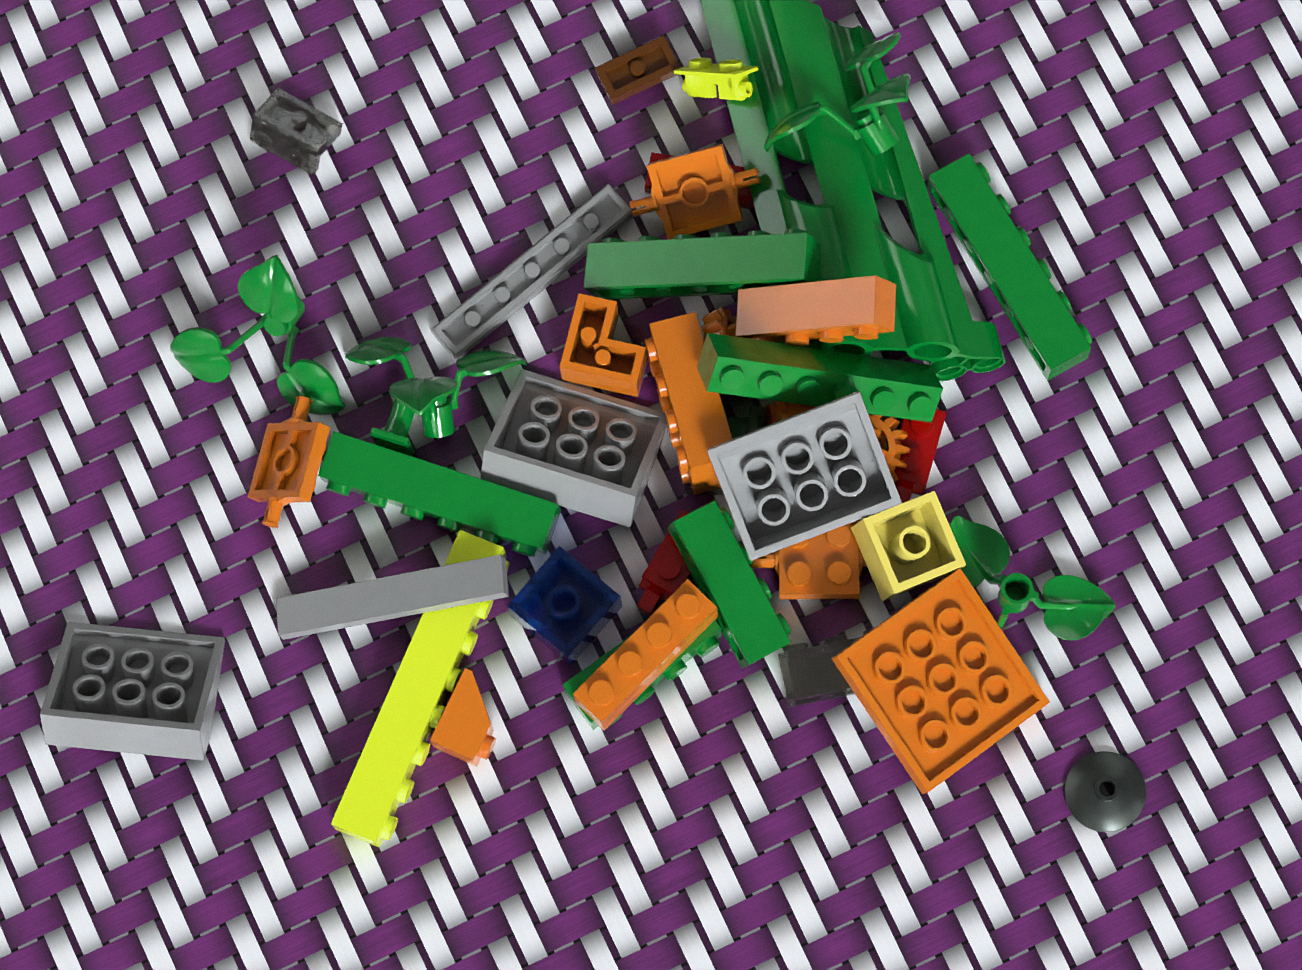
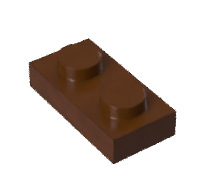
(637, 70)

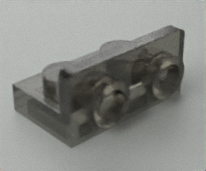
(293, 130)

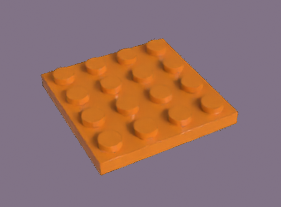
(940, 680)

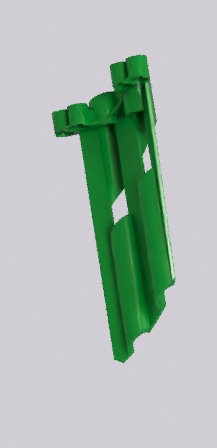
(804, 62)

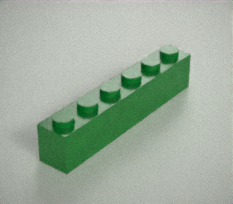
(699, 265)
(1009, 266)
(817, 376)
(439, 493)

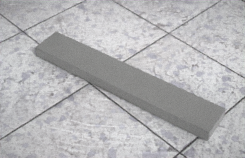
(531, 272)
(392, 597)

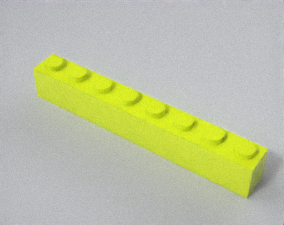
(412, 709)

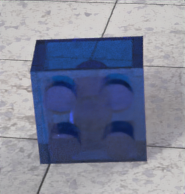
(565, 605)

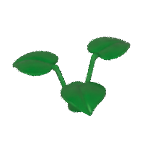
(872, 124)
(268, 291)
(429, 395)
(1071, 603)

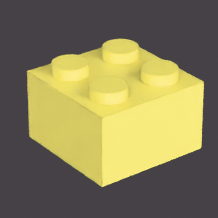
(908, 545)

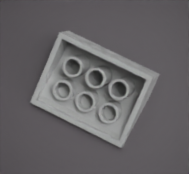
(574, 447)
(804, 475)
(133, 691)

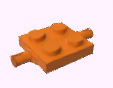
(695, 191)
(288, 462)
(818, 567)

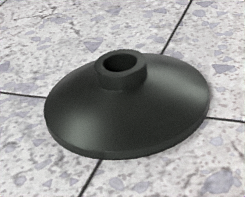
(1100, 811)

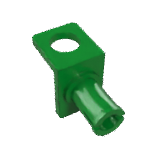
(396, 430)

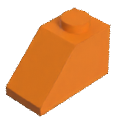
(465, 723)

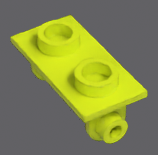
(729, 75)

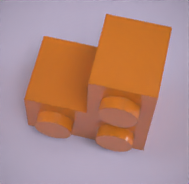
(593, 355)

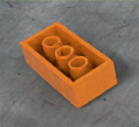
(692, 413)

